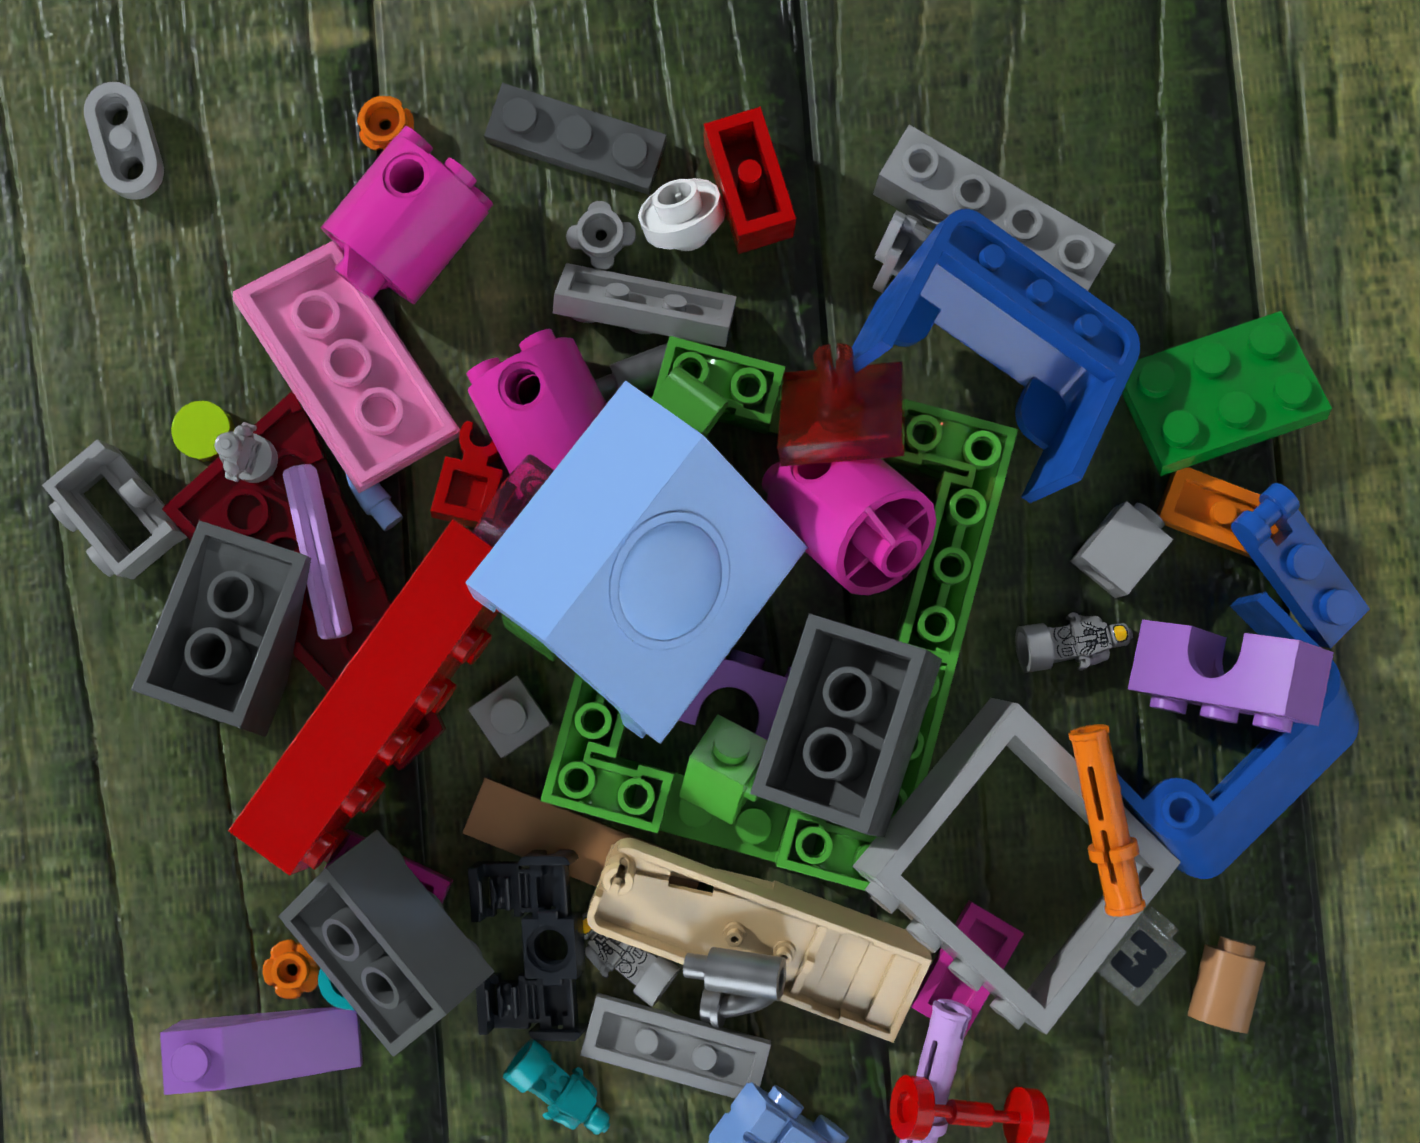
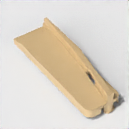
(834, 956)

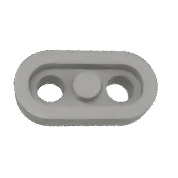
(124, 144)

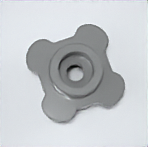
(596, 219)

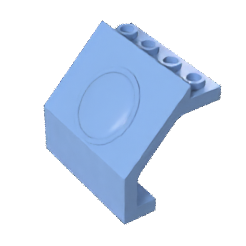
(639, 561)

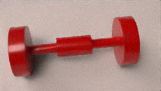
(914, 1107)

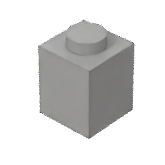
(1123, 548)

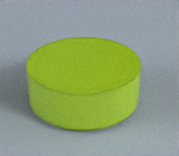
(197, 428)

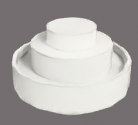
(682, 214)

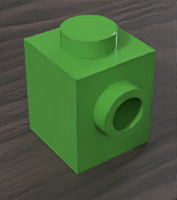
(723, 769)

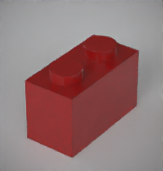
(749, 180)

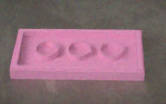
(346, 367)

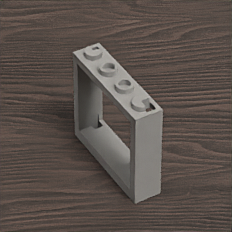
(886, 858)

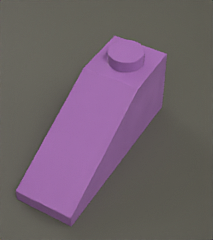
(258, 1048)

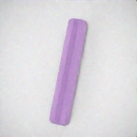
(316, 541)

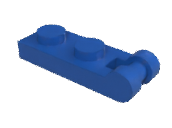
(1299, 566)

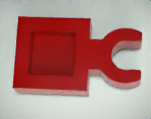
(467, 484)

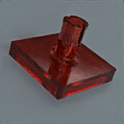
(841, 414)

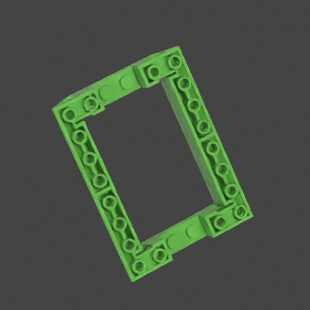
(970, 469)

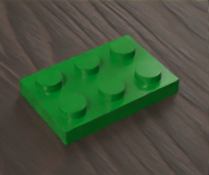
(1223, 393)

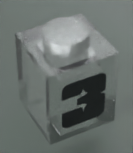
(1142, 956)

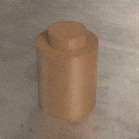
(1227, 985)

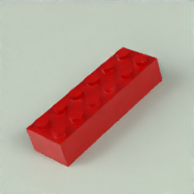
(372, 711)

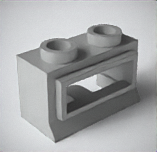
(77, 512)

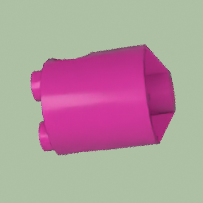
(405, 219)
(552, 421)
(855, 519)

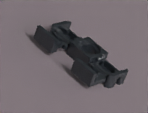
(552, 993)

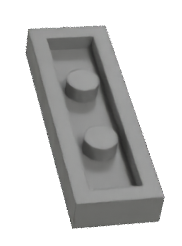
(644, 305)
(674, 1047)

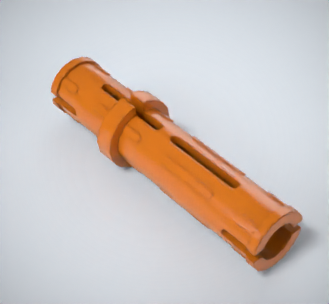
(1112, 846)

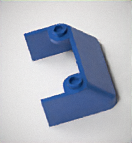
(1023, 320)
(1218, 827)

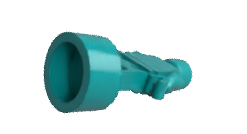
(568, 1096)

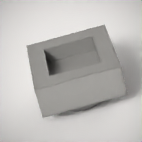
(510, 716)

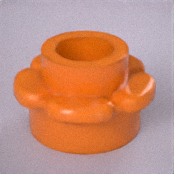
(379, 110)
(276, 973)

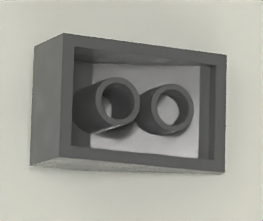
(227, 629)

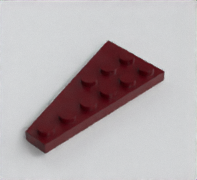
(265, 514)

